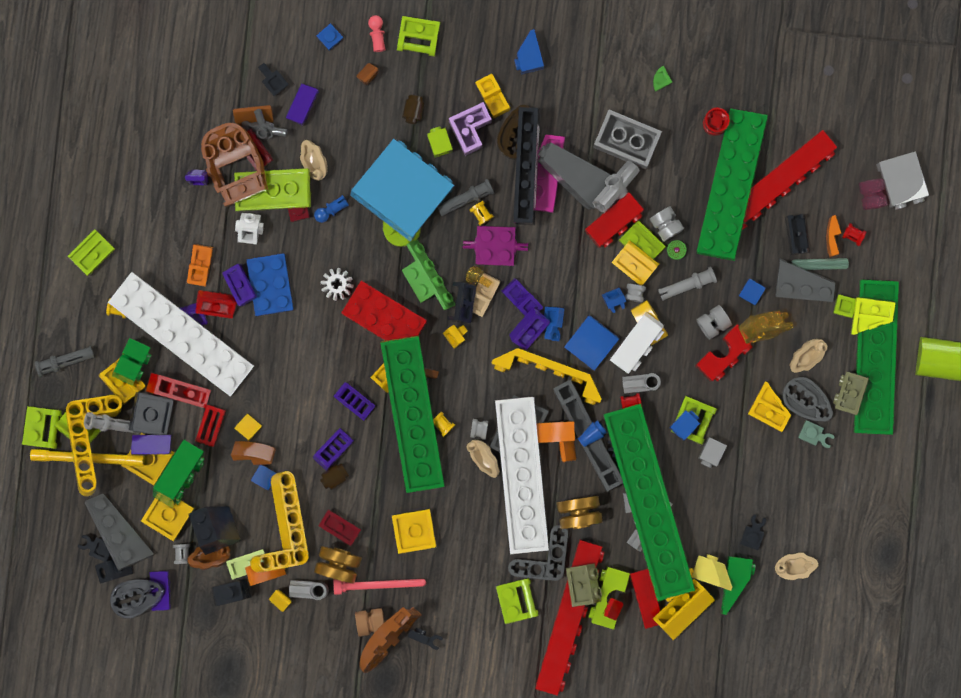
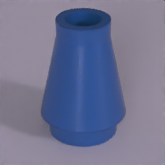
(592, 433)

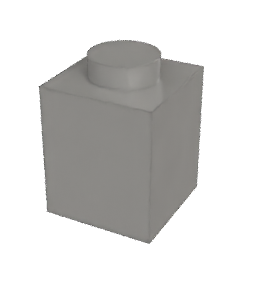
(712, 453)

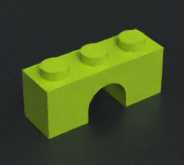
(611, 580)

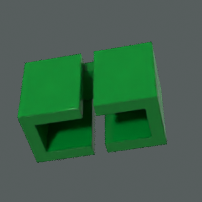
(130, 363)

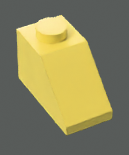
(712, 572)

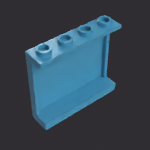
(402, 189)

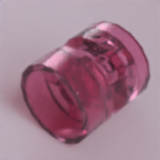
(873, 194)

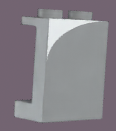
(903, 180)

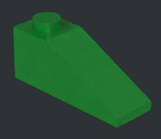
(739, 573)

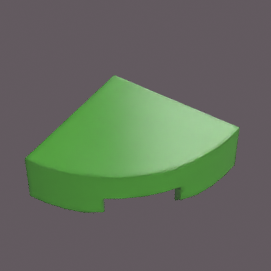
(661, 79)

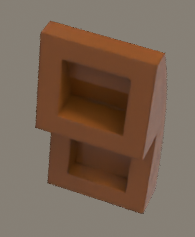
(258, 453)

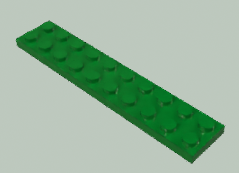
(649, 502)

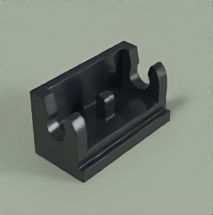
(797, 234)
(464, 302)

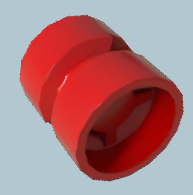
(716, 121)

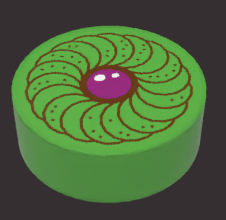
(676, 250)

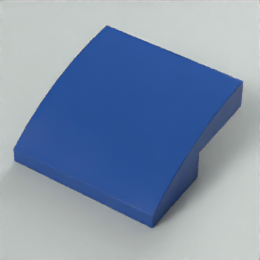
(591, 342)

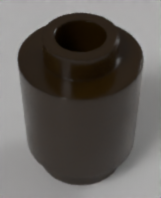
(413, 109)
(334, 477)

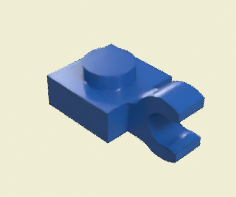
(555, 316)

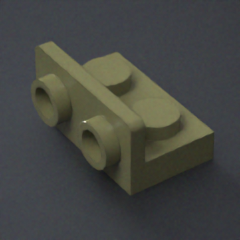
(851, 393)
(583, 585)

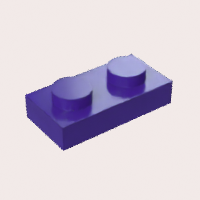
(239, 285)

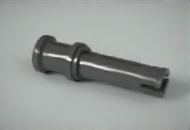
(473, 194)
(55, 363)

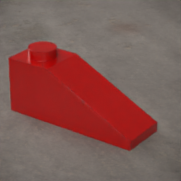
(178, 390)

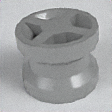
(635, 293)
(479, 429)

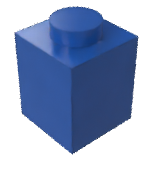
(685, 424)

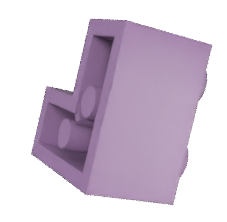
(466, 124)

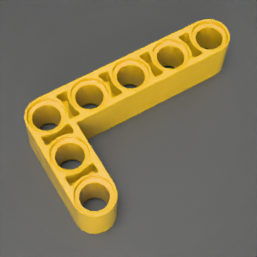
(83, 439)
(285, 527)

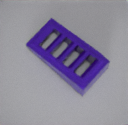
(197, 177)
(340, 392)
(321, 461)

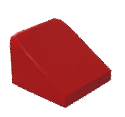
(613, 609)

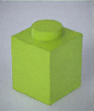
(439, 142)

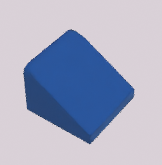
(752, 291)
(263, 477)

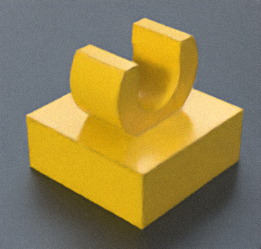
(455, 335)

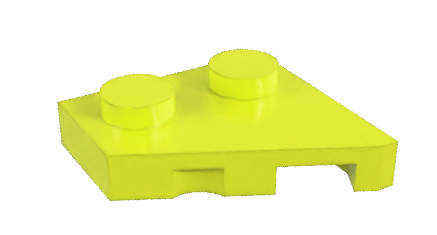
(871, 313)

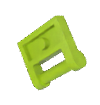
(418, 29)
(693, 405)
(35, 427)
(510, 602)

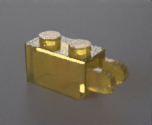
(764, 326)

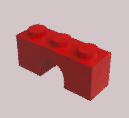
(713, 366)

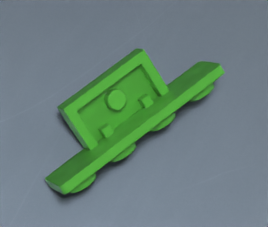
(424, 277)

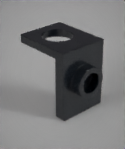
(111, 571)

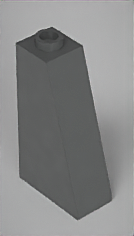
(573, 173)

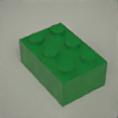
(179, 474)

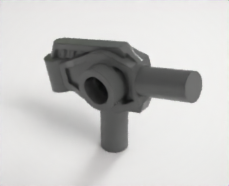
(262, 128)

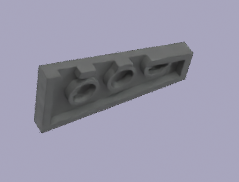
(119, 537)

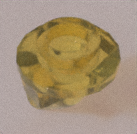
(474, 276)

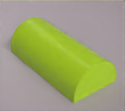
(939, 359)

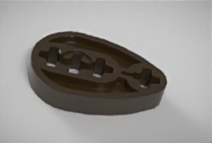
(506, 133)

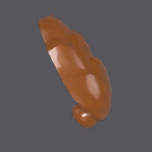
(214, 559)

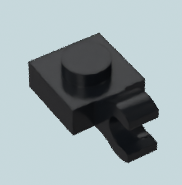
(274, 81)
(420, 636)

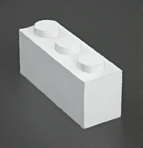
(638, 343)

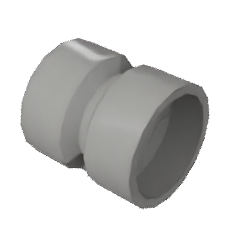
(666, 223)
(720, 319)

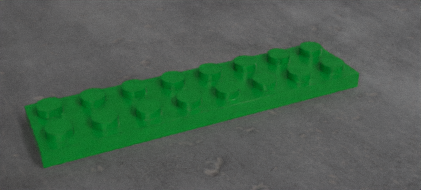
(732, 185)
(877, 362)
(412, 414)

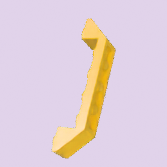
(590, 391)

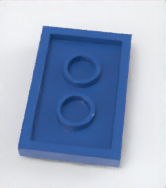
(271, 284)

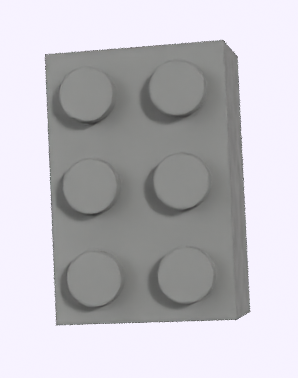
(627, 139)

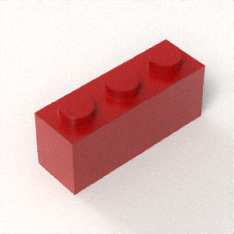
(614, 221)

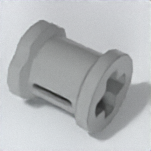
(179, 560)

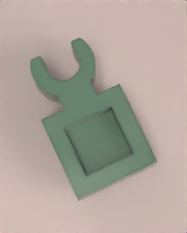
(813, 433)

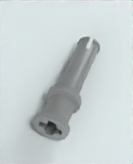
(697, 280)
(106, 423)

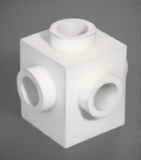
(249, 228)

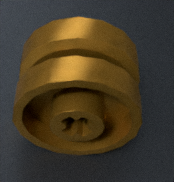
(579, 512)
(338, 563)

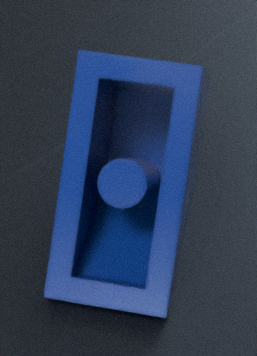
(529, 55)

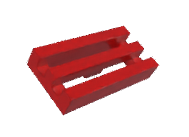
(216, 432)

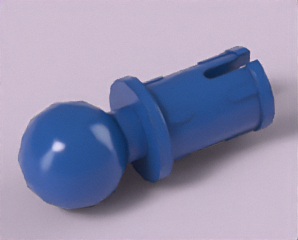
(322, 214)

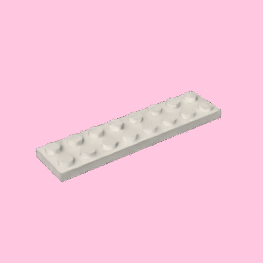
(181, 334)
(521, 475)

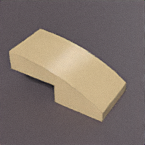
(484, 295)

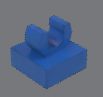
(614, 298)

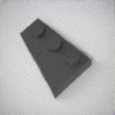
(802, 284)

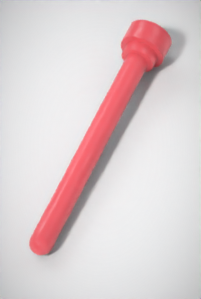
(340, 586)

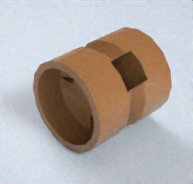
(369, 622)

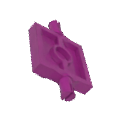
(495, 245)

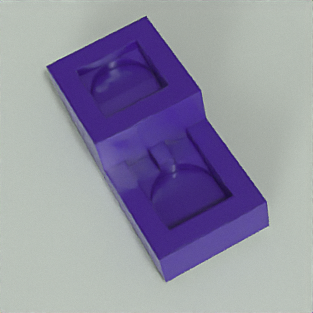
(520, 297)

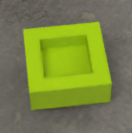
(844, 306)

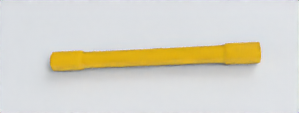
(129, 459)

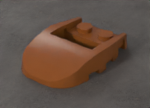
(227, 145)
(386, 636)

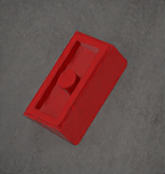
(215, 304)

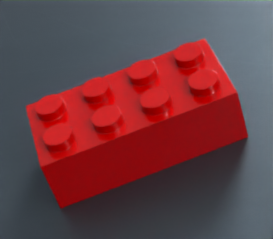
(382, 314)

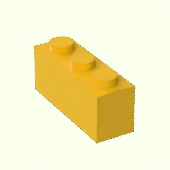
(683, 610)

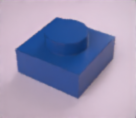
(329, 37)

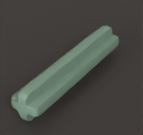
(820, 264)

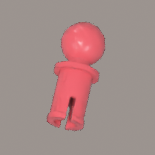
(376, 23)

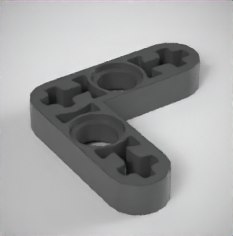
(545, 566)

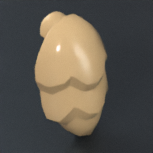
(313, 159)
(808, 356)
(483, 457)
(795, 566)

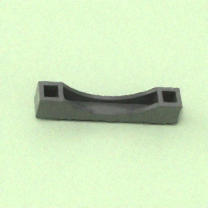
(595, 451)

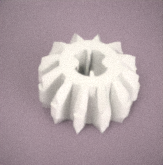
(341, 289)

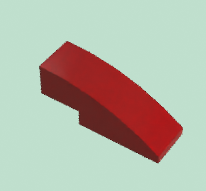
(645, 597)

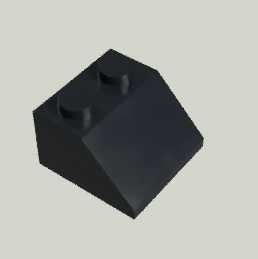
(214, 528)

